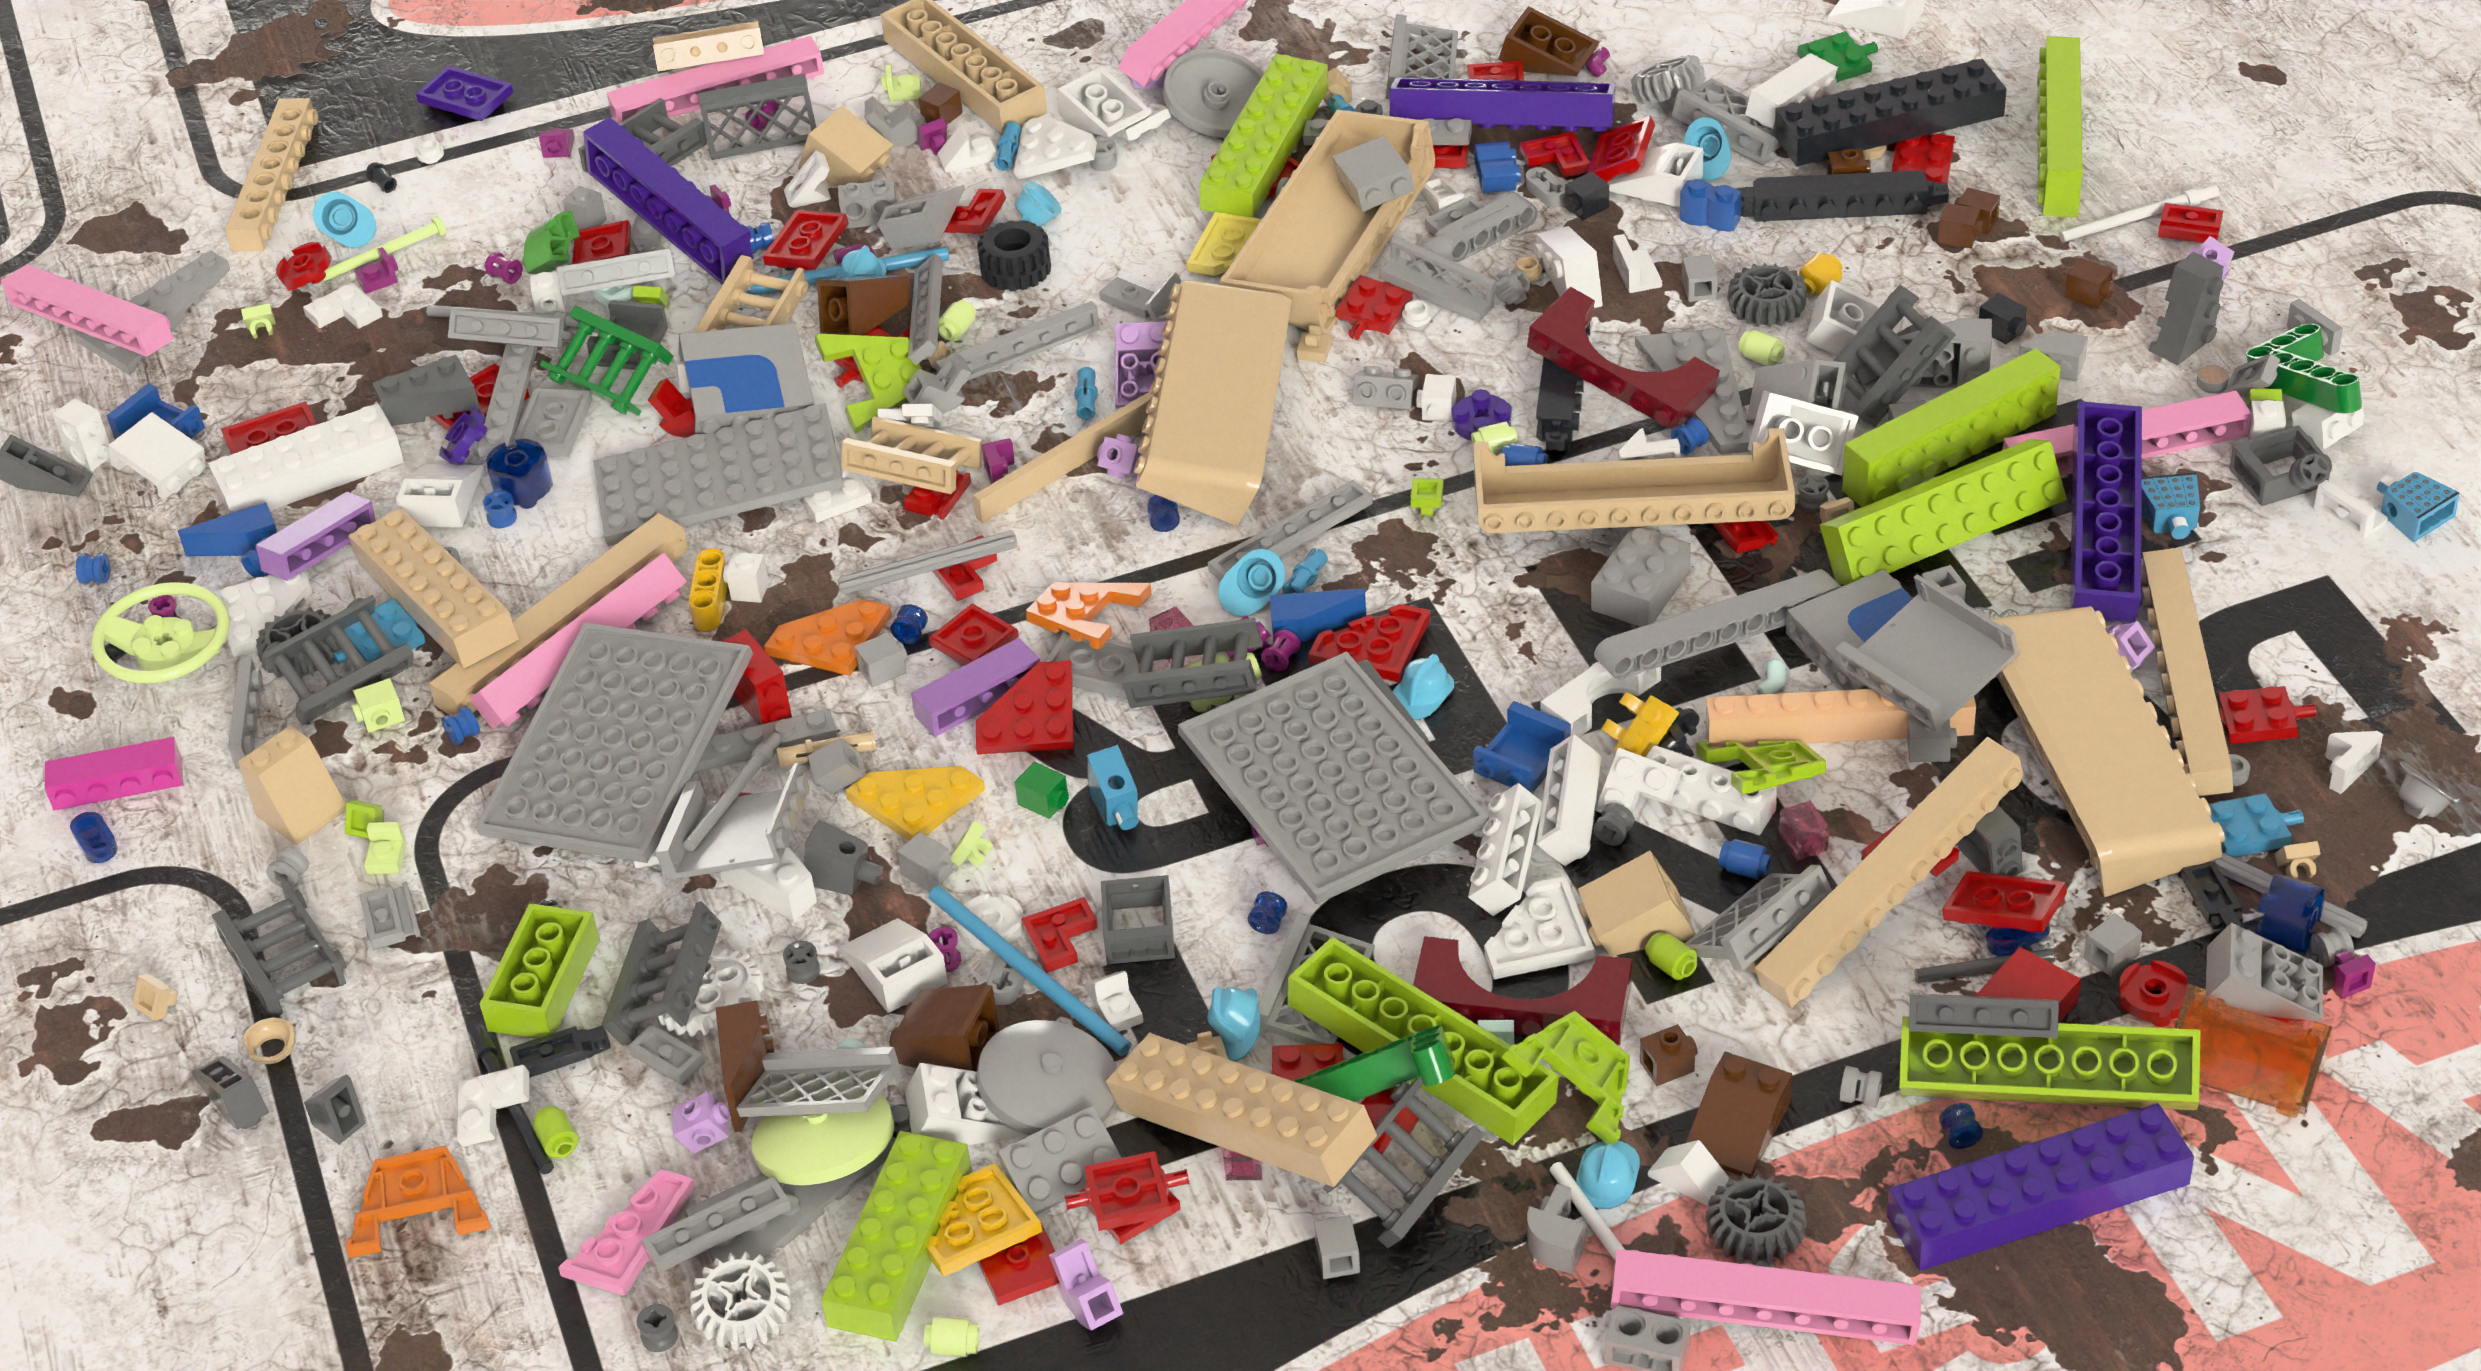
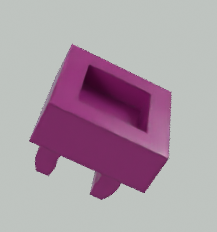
(932, 135)
(2352, 974)

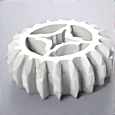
(744, 1319)

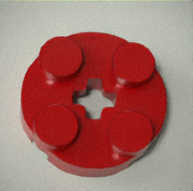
(305, 266)
(2150, 1007)

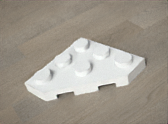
(1050, 146)
(258, 602)
(1540, 932)

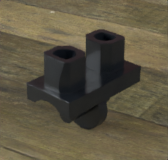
(1675, 739)

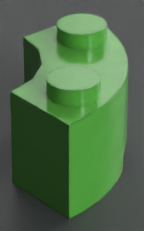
(549, 243)

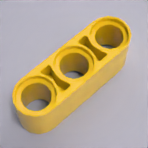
(708, 590)

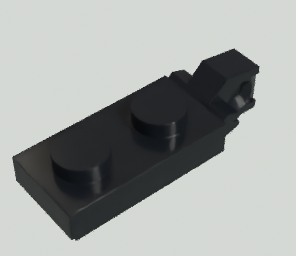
(2212, 895)
(559, 1049)

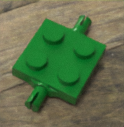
(1841, 52)

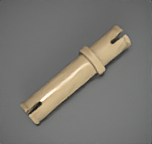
(799, 753)

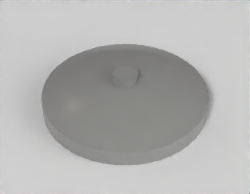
(1209, 89)
(1044, 1074)

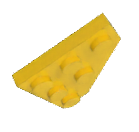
(915, 798)
(981, 1221)

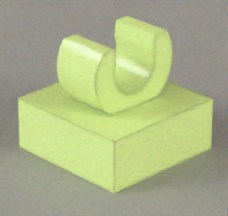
(259, 317)
(969, 846)

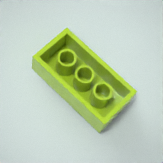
(540, 971)

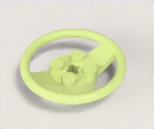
(162, 646)

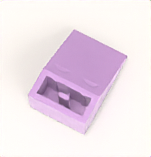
(1135, 359)

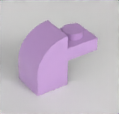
(1083, 1288)

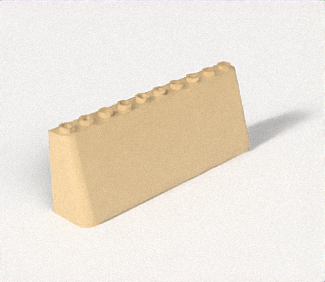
(1316, 234)
(1213, 397)
(1634, 490)
(2106, 750)

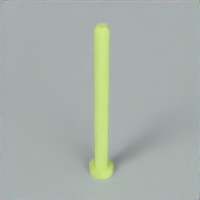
(436, 227)

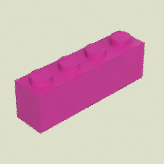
(113, 773)

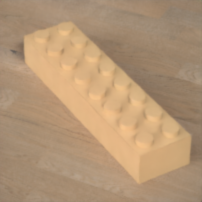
(964, 61)
(433, 588)
(1242, 1109)

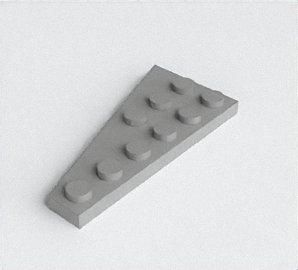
(168, 298)
(1723, 409)
(806, 1207)

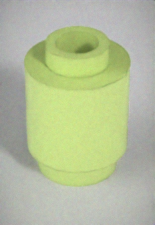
(956, 320)
(1761, 347)
(1497, 436)
(952, 1336)

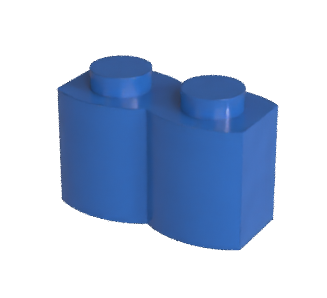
(1496, 166)
(1710, 205)

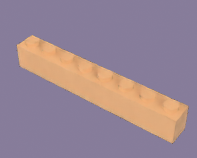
(1814, 718)

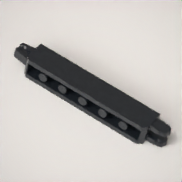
(1841, 196)
(1558, 404)

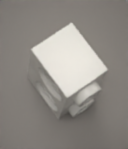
(82, 434)

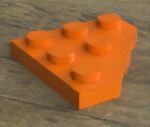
(829, 637)

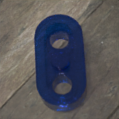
(93, 837)
(2007, 940)

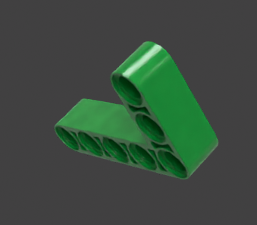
(2304, 377)
(1413, 1056)

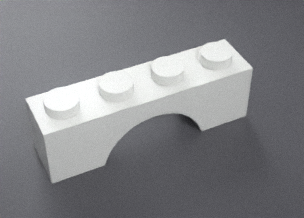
(1574, 699)

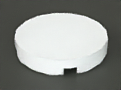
(999, 913)

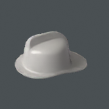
(2421, 795)

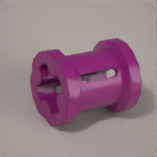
(770, 109)
(504, 266)
(163, 606)
(1280, 650)
(950, 941)

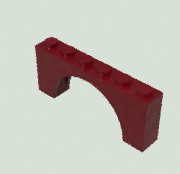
(1664, 395)
(1598, 998)

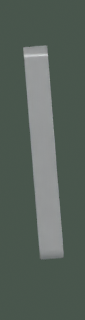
(1709, 626)

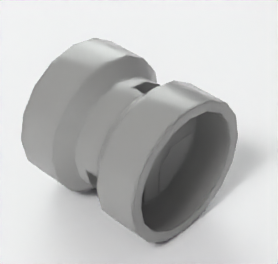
(1869, 1087)

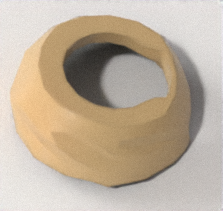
(266, 1030)

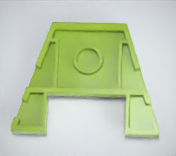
(883, 368)
(1769, 763)
(1585, 1059)

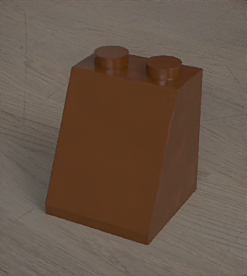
(859, 302)
(946, 1027)

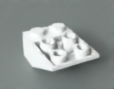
(1662, 174)
(439, 493)
(896, 963)
(949, 1107)

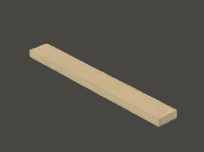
(1059, 460)

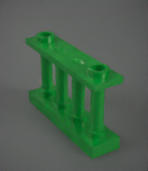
(608, 334)

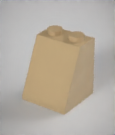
(850, 147)
(291, 786)
(1634, 906)

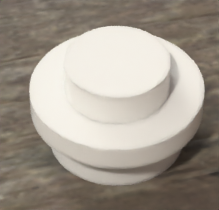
(429, 151)
(1416, 313)

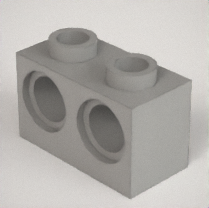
(866, 201)
(1646, 1340)

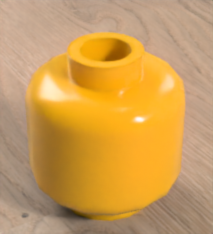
(1820, 271)

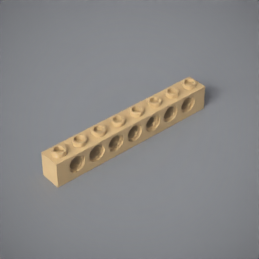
(271, 175)

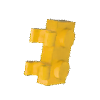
(1646, 729)

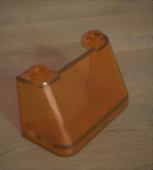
(2255, 1053)

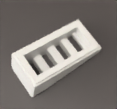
(1441, 193)

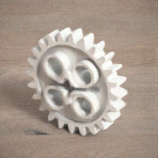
(724, 983)

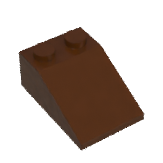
(1547, 45)
(741, 1051)
(1741, 1112)

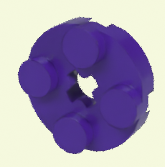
(1479, 411)
(462, 435)

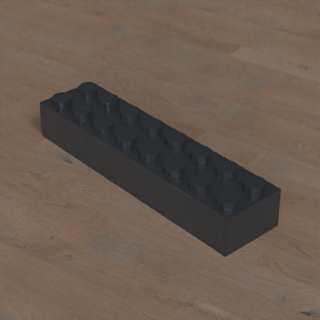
(1890, 111)

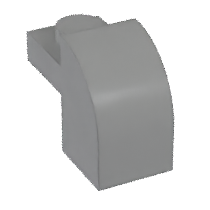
(898, 126)
(939, 389)
(1552, 1235)

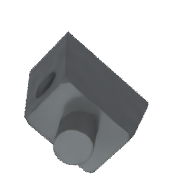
(838, 860)

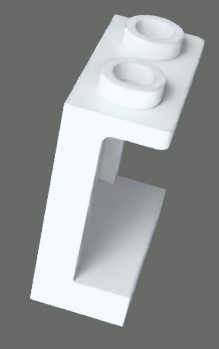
(158, 454)

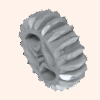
(1667, 79)

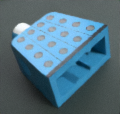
(2171, 503)
(2417, 504)
(1115, 799)

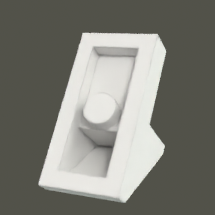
(961, 153)
(808, 184)
(1638, 449)
(2351, 756)
(1115, 1001)

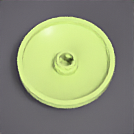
(821, 1146)

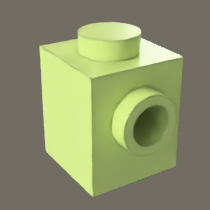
(377, 706)

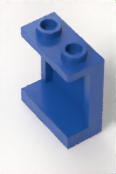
(147, 401)
(1521, 748)

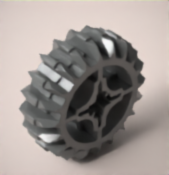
(1767, 295)
(287, 627)
(1756, 1219)

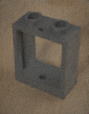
(2249, 457)
(1994, 844)
(1143, 942)

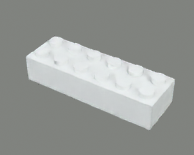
(307, 461)

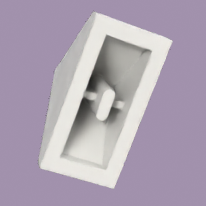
(1689, 1171)

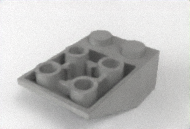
(919, 218)
(1963, 358)
(1809, 381)
(2263, 976)

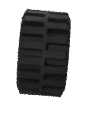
(1014, 255)

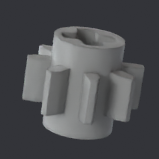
(1512, 286)

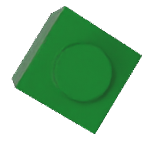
(1041, 790)

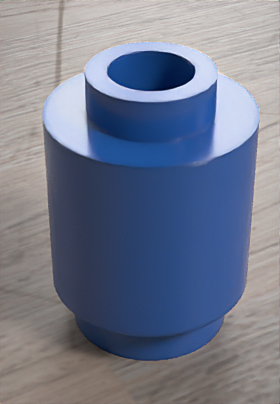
(1523, 454)
(1744, 859)

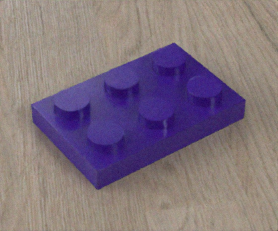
(464, 93)

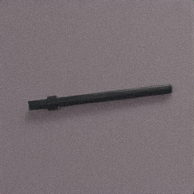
(486, 1053)

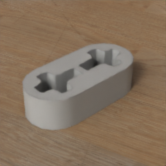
(1545, 186)
(1000, 974)

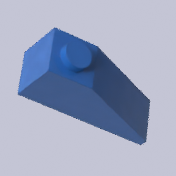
(228, 534)
(1316, 612)

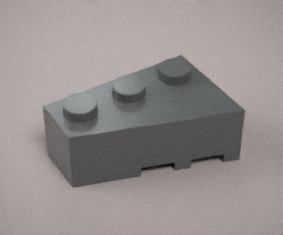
(2191, 309)
(426, 392)

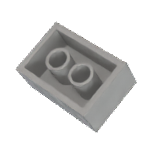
(1640, 576)

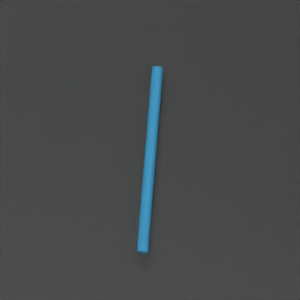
(892, 263)
(1030, 971)

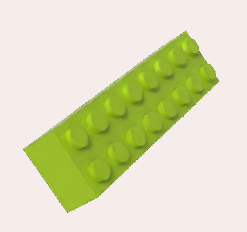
(2059, 127)
(1263, 136)
(1951, 428)
(1944, 511)
(1377, 1007)
(2079, 1067)

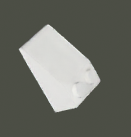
(1878, 16)
(1100, 104)
(1839, 317)
(1812, 431)

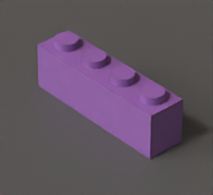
(314, 536)
(972, 687)

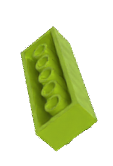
(887, 1248)

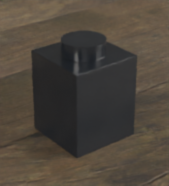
(1586, 195)
(2007, 317)

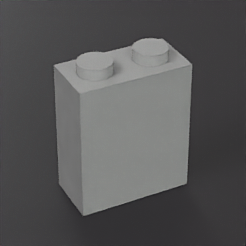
(1373, 173)

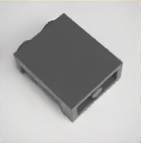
(641, 318)

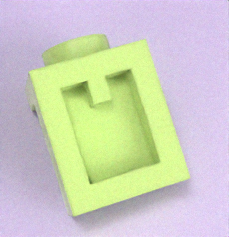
(901, 87)
(385, 848)

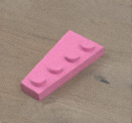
(617, 1253)

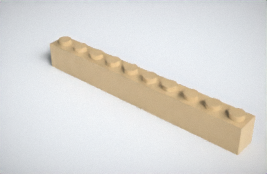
(562, 606)
(2186, 671)
(1889, 872)

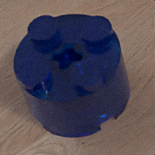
(521, 471)
(2290, 912)

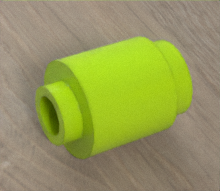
(1671, 955)
(555, 1132)

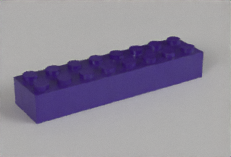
(1506, 102)
(665, 199)
(2107, 510)
(2039, 1186)

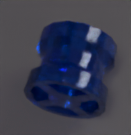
(1163, 514)
(909, 624)
(1267, 912)
(1960, 1126)

